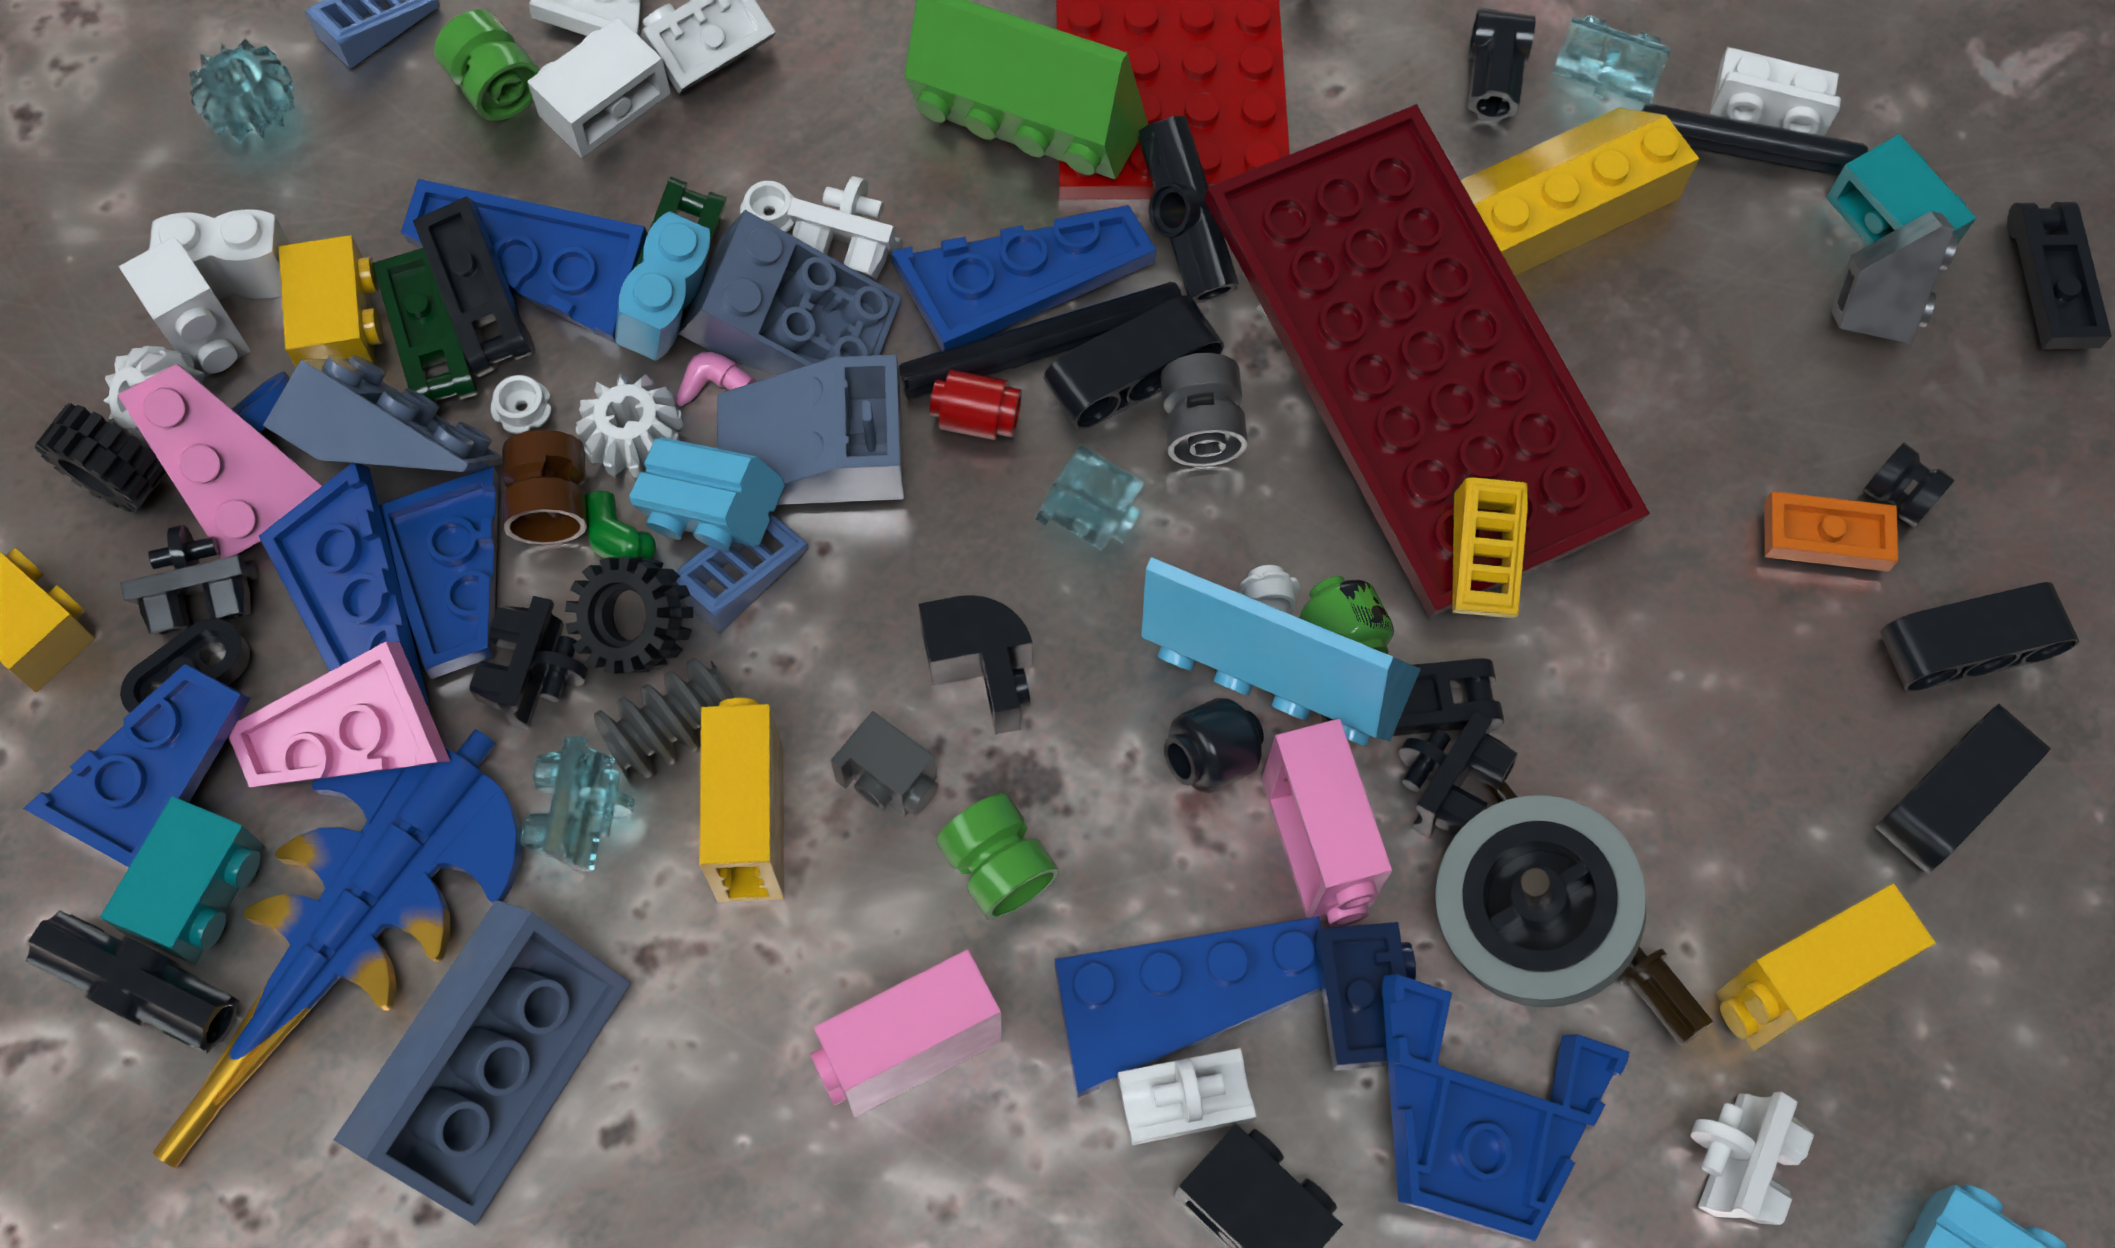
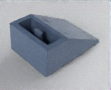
(784, 302)
(351, 416)
(822, 429)

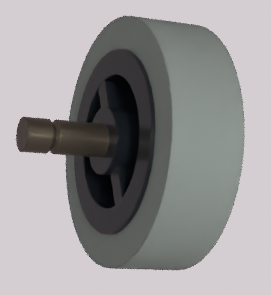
(1541, 900)

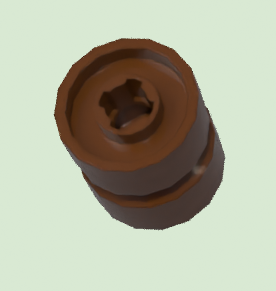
(544, 487)

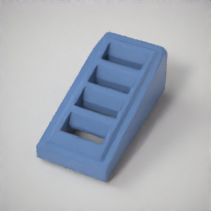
(353, 38)
(738, 595)

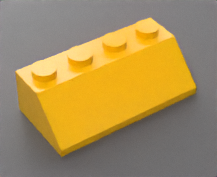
(1581, 185)

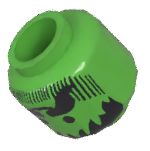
(1351, 611)

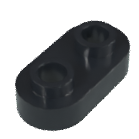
(192, 648)

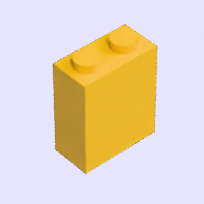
(741, 802)
(1822, 967)

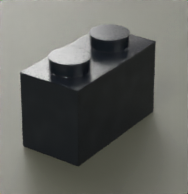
(1253, 1200)

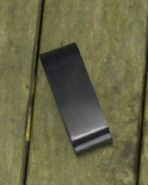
(1128, 361)
(1979, 636)
(1963, 788)

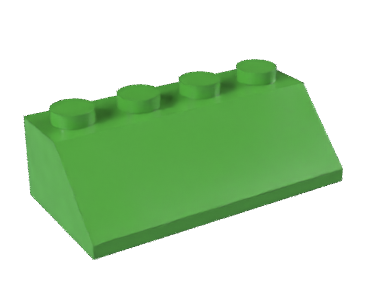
(1024, 85)

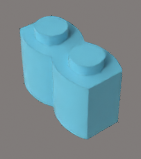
(662, 286)

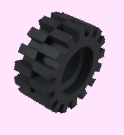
(101, 457)
(596, 615)

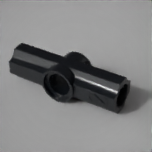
(1181, 212)
(132, 981)

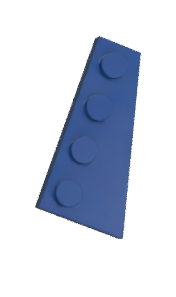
(548, 253)
(1005, 279)
(342, 570)
(1161, 997)

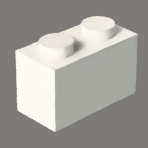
(599, 86)
(185, 307)

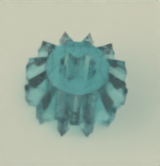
(242, 90)

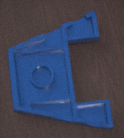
(1478, 1145)

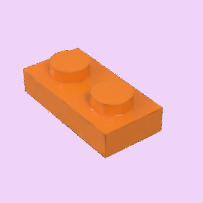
(1831, 531)

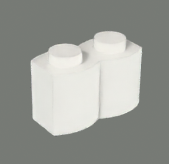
(230, 251)

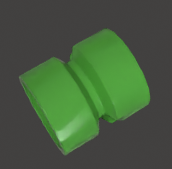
(486, 64)
(991, 847)

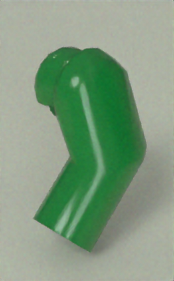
(611, 537)

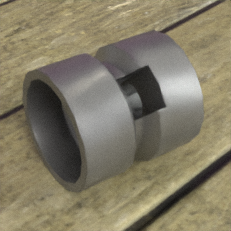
(1203, 409)

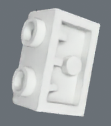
(704, 37)
(1775, 93)

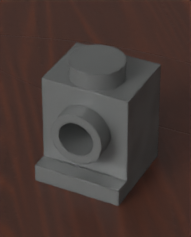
(886, 767)

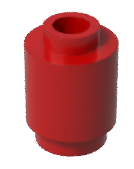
(976, 405)

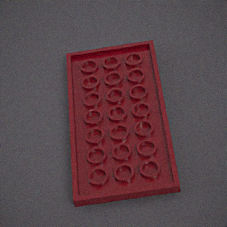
(1420, 347)

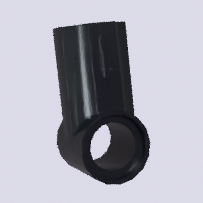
(1500, 52)

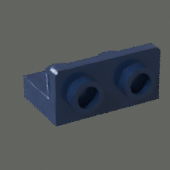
(1351, 980)

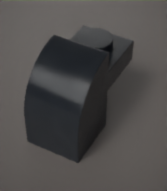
(977, 639)

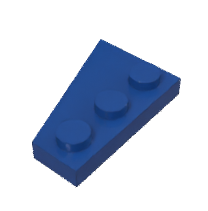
(447, 567)
(157, 754)

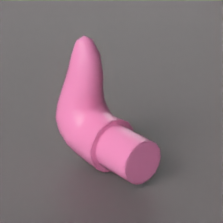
(710, 367)

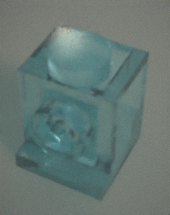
(1093, 499)

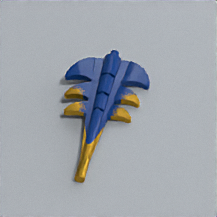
(372, 882)

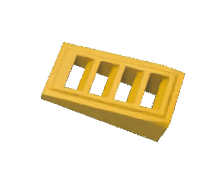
(1512, 500)

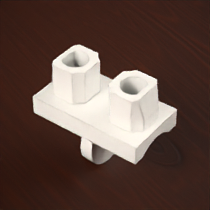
(868, 239)
(1186, 1096)
(1744, 1156)

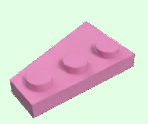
(216, 459)
(341, 725)

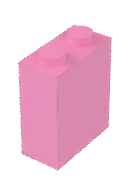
(907, 1034)

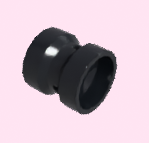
(1896, 476)

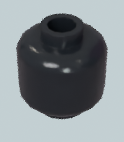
(1214, 745)

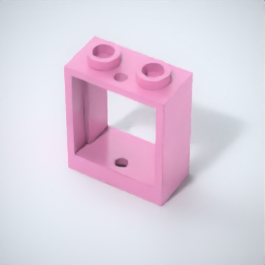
(1326, 823)

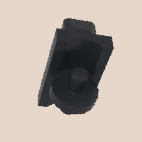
(163, 594)
(538, 666)
(1473, 754)

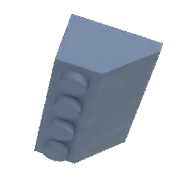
(484, 1061)

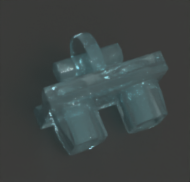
(1611, 59)
(581, 804)

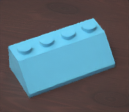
(1275, 652)

